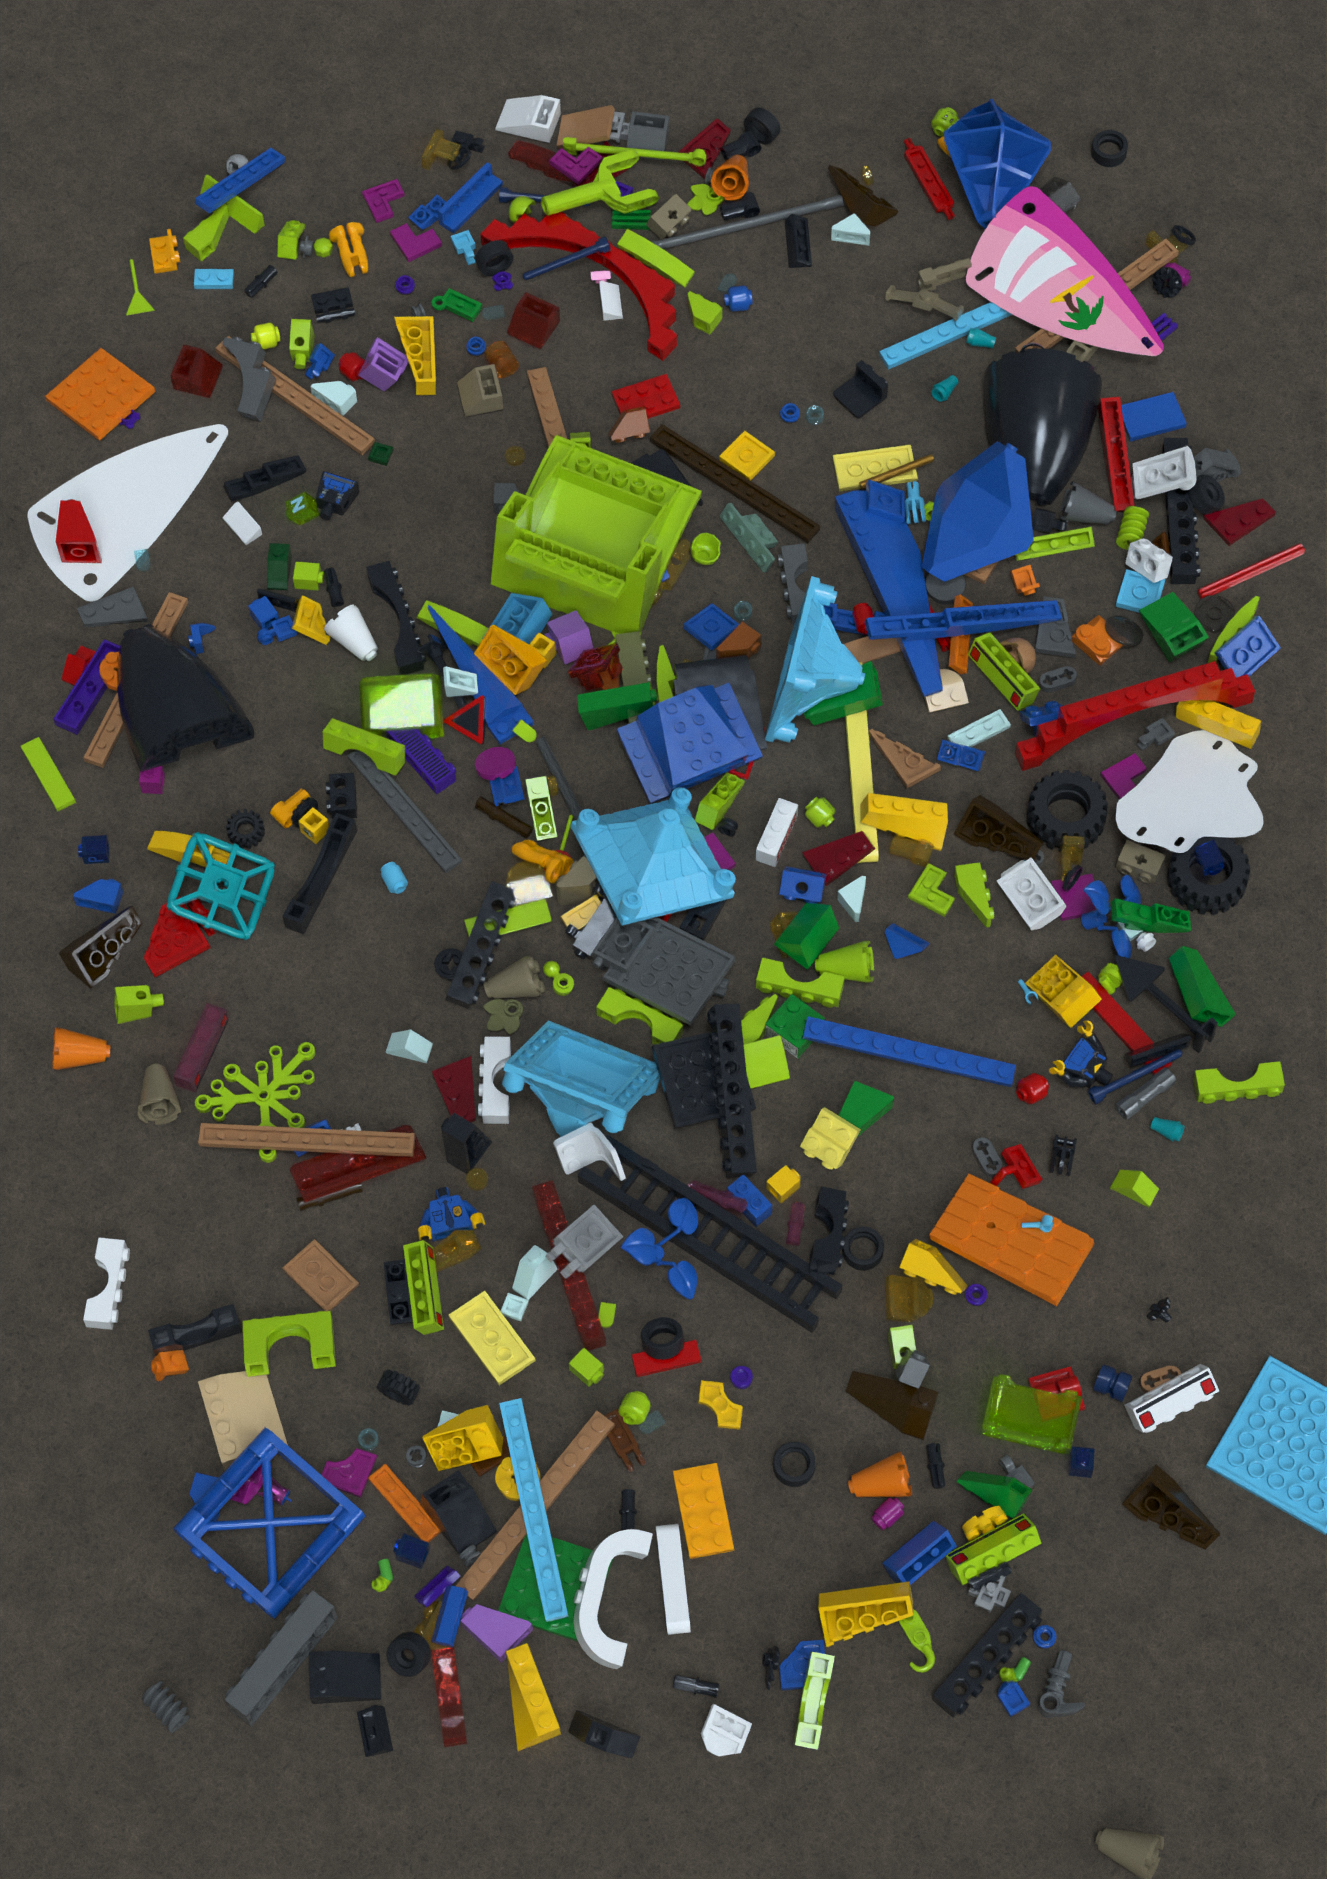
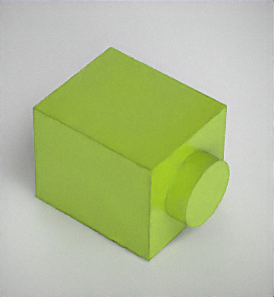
(308, 576)
(586, 1367)

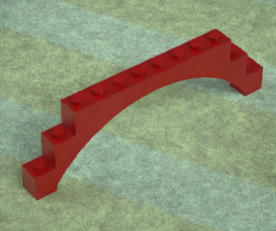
(646, 284)
(1078, 718)

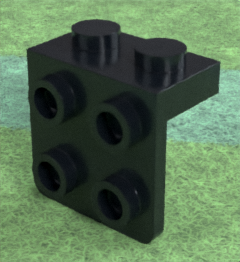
(862, 390)

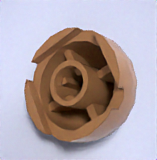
(1022, 652)

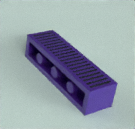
(425, 759)

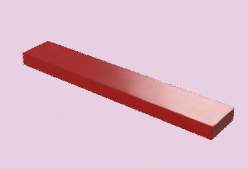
(1120, 1021)

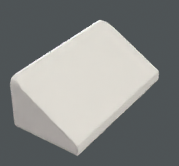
(610, 301)
(242, 523)

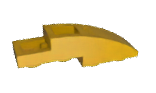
(174, 845)

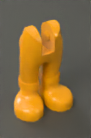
(359, 256)
(555, 863)

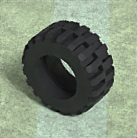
(1071, 787)
(1209, 897)

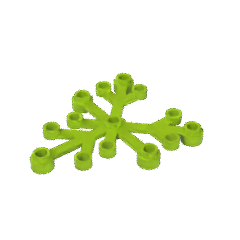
(281, 1077)

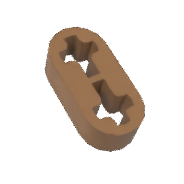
(1157, 1374)

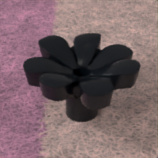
(1160, 1310)

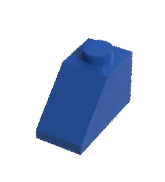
(100, 895)

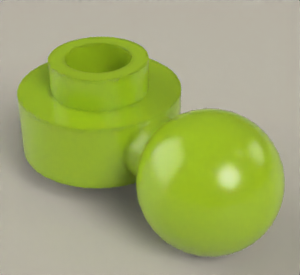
(552, 969)

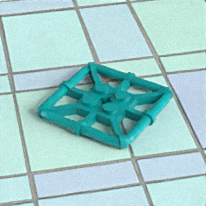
(209, 891)

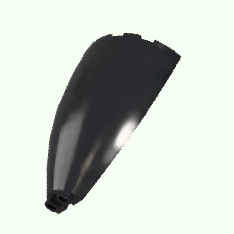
(1046, 410)
(172, 700)

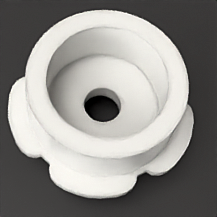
(1146, 941)

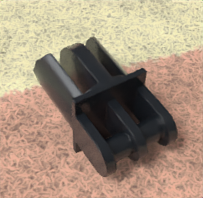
(1063, 1152)

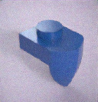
(197, 630)
(1012, 1697)

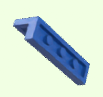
(469, 199)

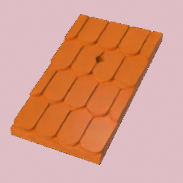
(988, 1230)

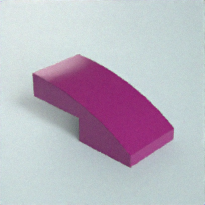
(249, 1488)

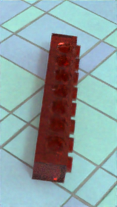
(576, 1284)

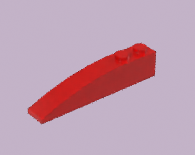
(1115, 452)

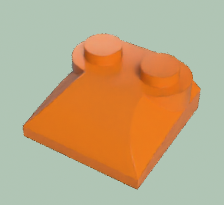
(1095, 641)

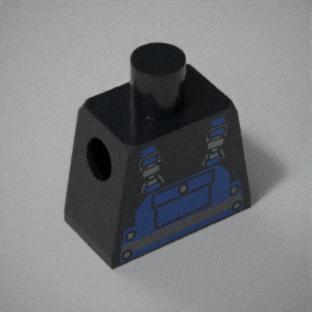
(335, 494)

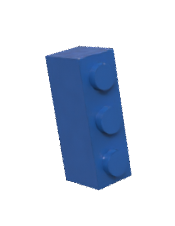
(919, 1554)

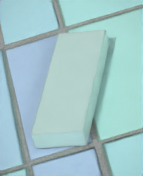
(981, 729)

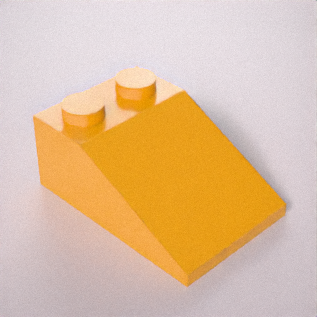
(510, 659)

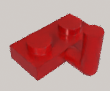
(1019, 1165)

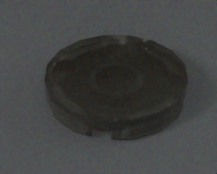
(1214, 613)

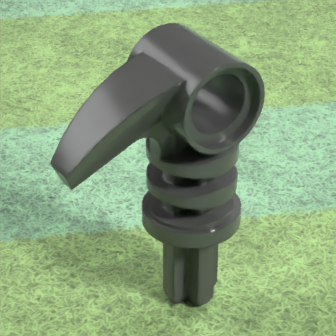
(1054, 1689)

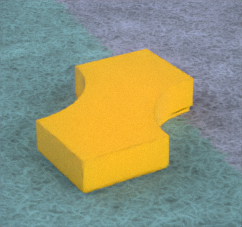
(714, 1397)

